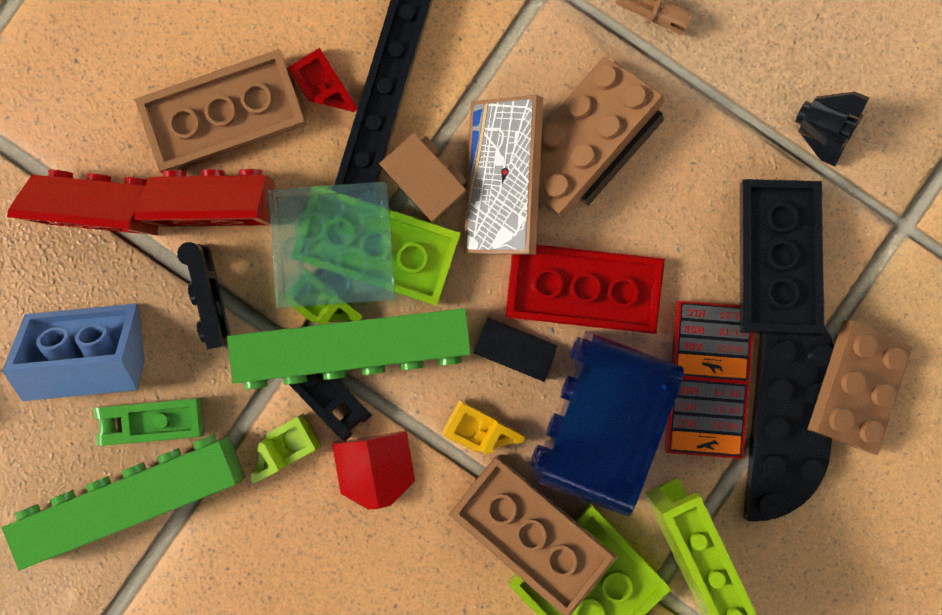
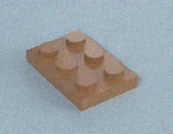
(860, 387)

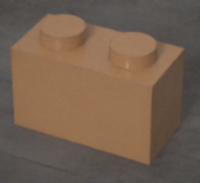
(424, 177)

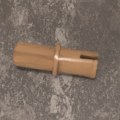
(660, 12)

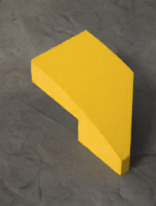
(478, 430)

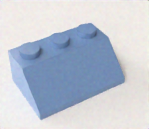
(76, 353)

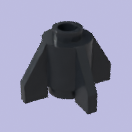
(830, 123)

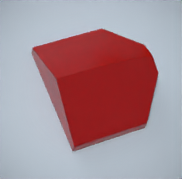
(374, 468)

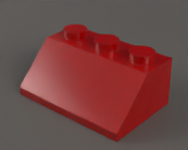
(206, 199)
(81, 203)

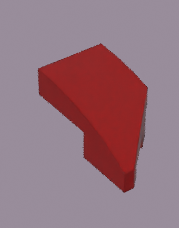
(321, 82)

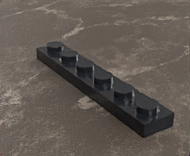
(383, 91)

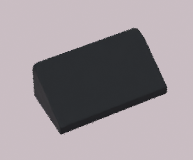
(515, 349)

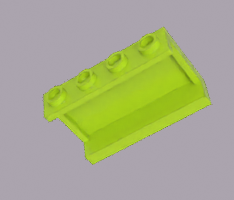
(698, 550)

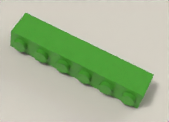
(348, 346)
(124, 502)

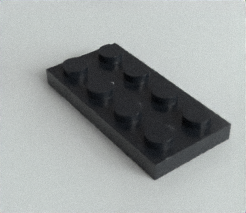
(781, 257)

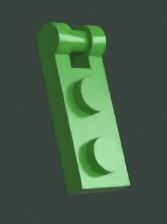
(149, 421)

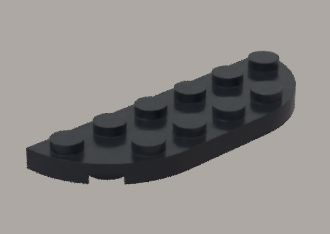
(783, 455)

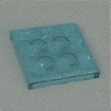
(331, 244)

